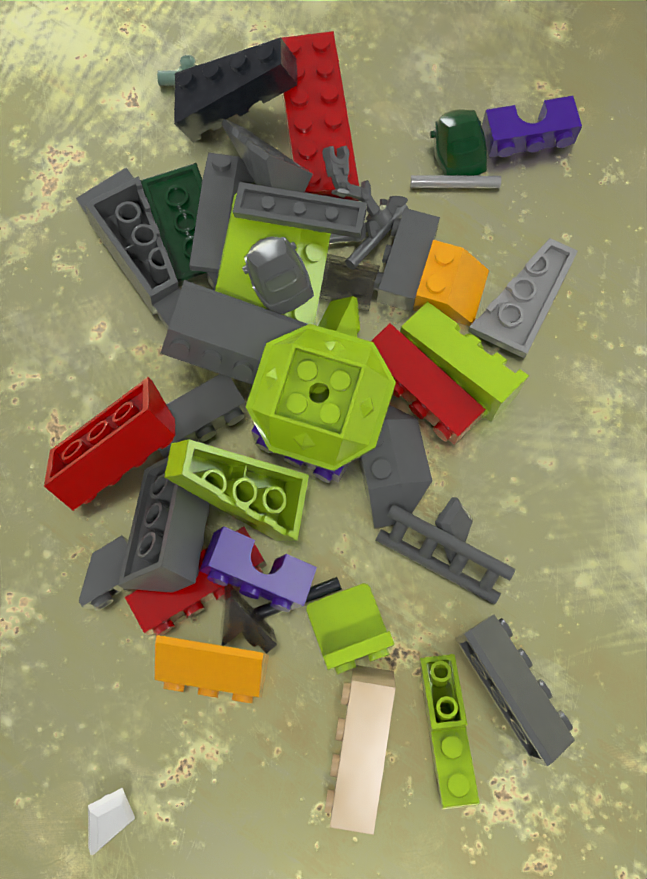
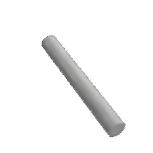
(431, 181)

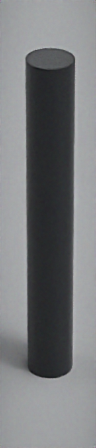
(315, 592)

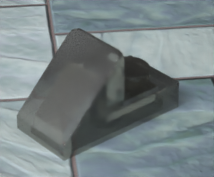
(241, 617)

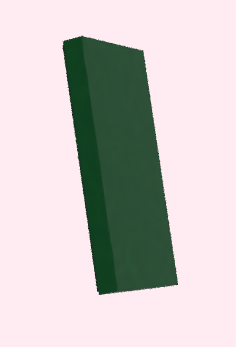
(174, 206)

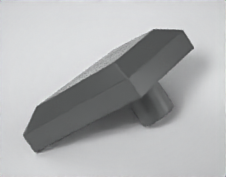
(455, 521)

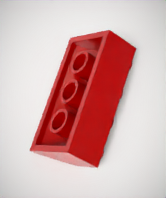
(109, 445)

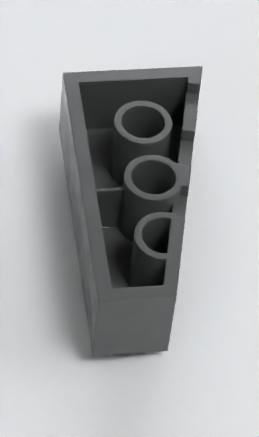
(133, 239)

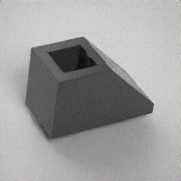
(104, 575)

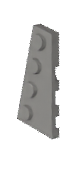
(521, 308)

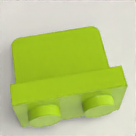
(349, 628)

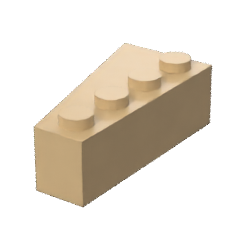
(362, 749)

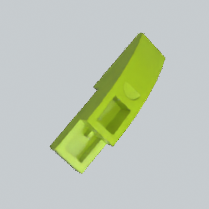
(448, 732)

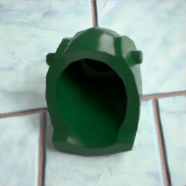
(460, 143)

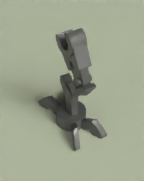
(338, 170)

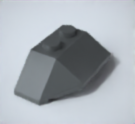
(396, 468)

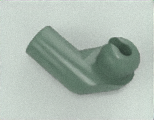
(167, 77)

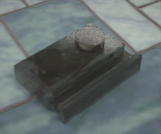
(344, 282)

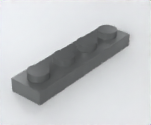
(300, 210)

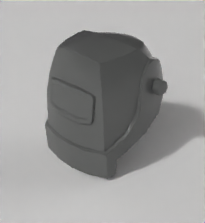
(278, 274)

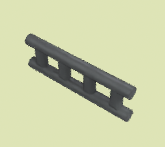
(463, 553)

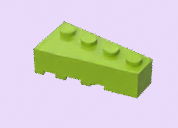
(464, 360)
(244, 487)

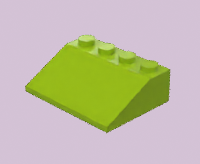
(243, 234)

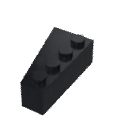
(231, 86)

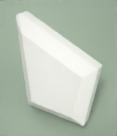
(107, 819)

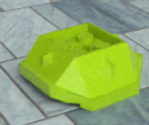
(328, 431)

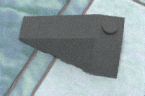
(216, 199)

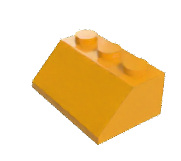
(210, 668)

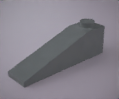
(266, 163)

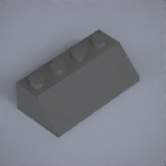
(222, 332)
(164, 535)
(516, 691)

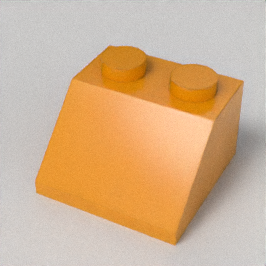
(452, 282)

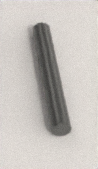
(368, 244)

